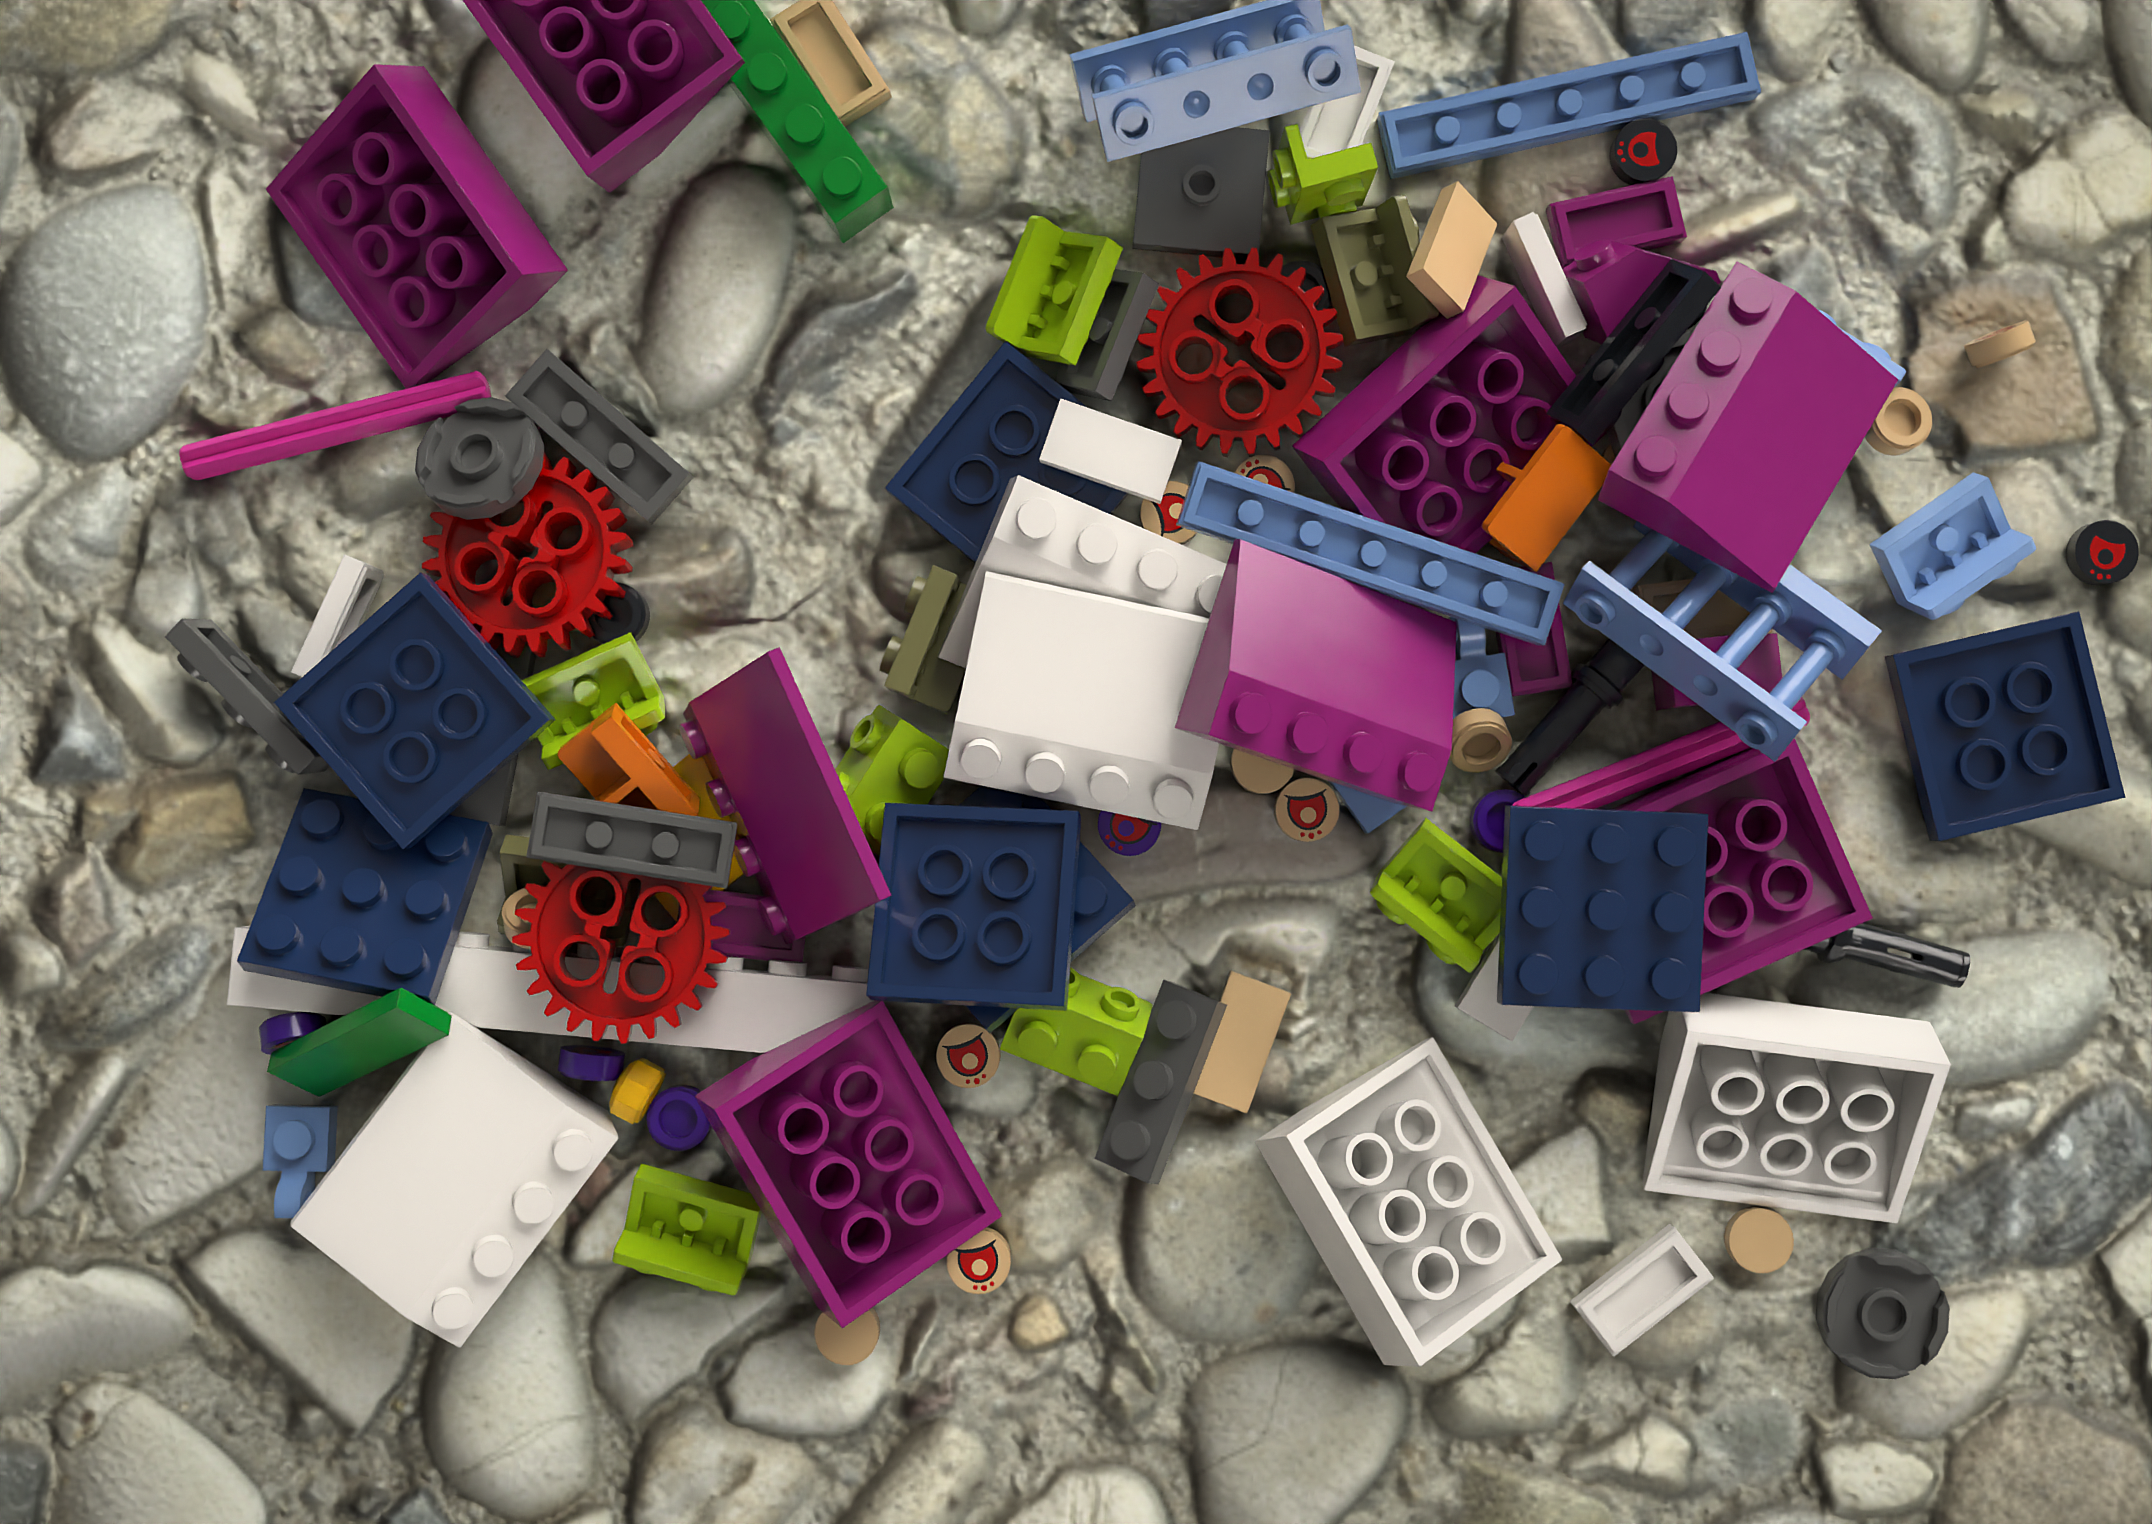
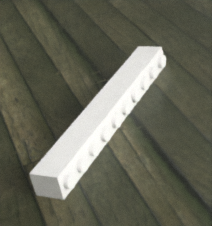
(483, 987)

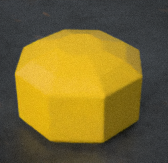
(636, 1090)

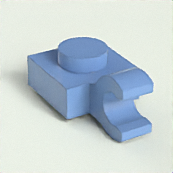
(1479, 678)
(299, 1144)

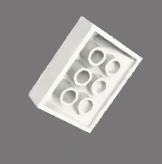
(1081, 548)
(1081, 702)
(1792, 1106)
(456, 1180)
(1409, 1204)

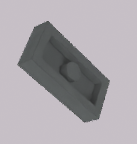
(1110, 337)

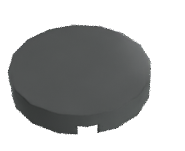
(480, 458)
(1882, 1313)

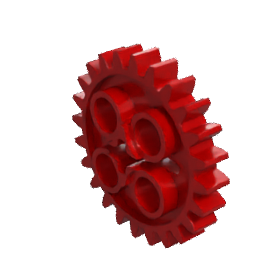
(1277, 308)
(580, 572)
(562, 921)

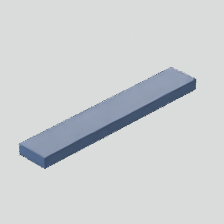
(1568, 105)
(1371, 553)

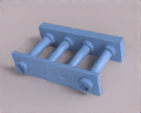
(1213, 74)
(1797, 610)

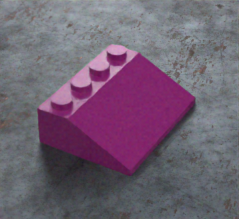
(612, 72)
(414, 223)
(1440, 417)
(1749, 429)
(1325, 678)
(785, 797)
(1770, 863)
(850, 1159)

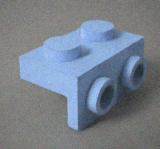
(1950, 549)

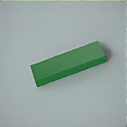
(360, 1042)

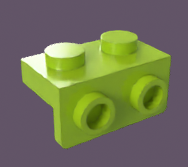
(1321, 184)
(1053, 291)
(589, 685)
(888, 765)
(1441, 895)
(1087, 1042)
(688, 1230)

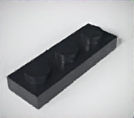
(1634, 350)

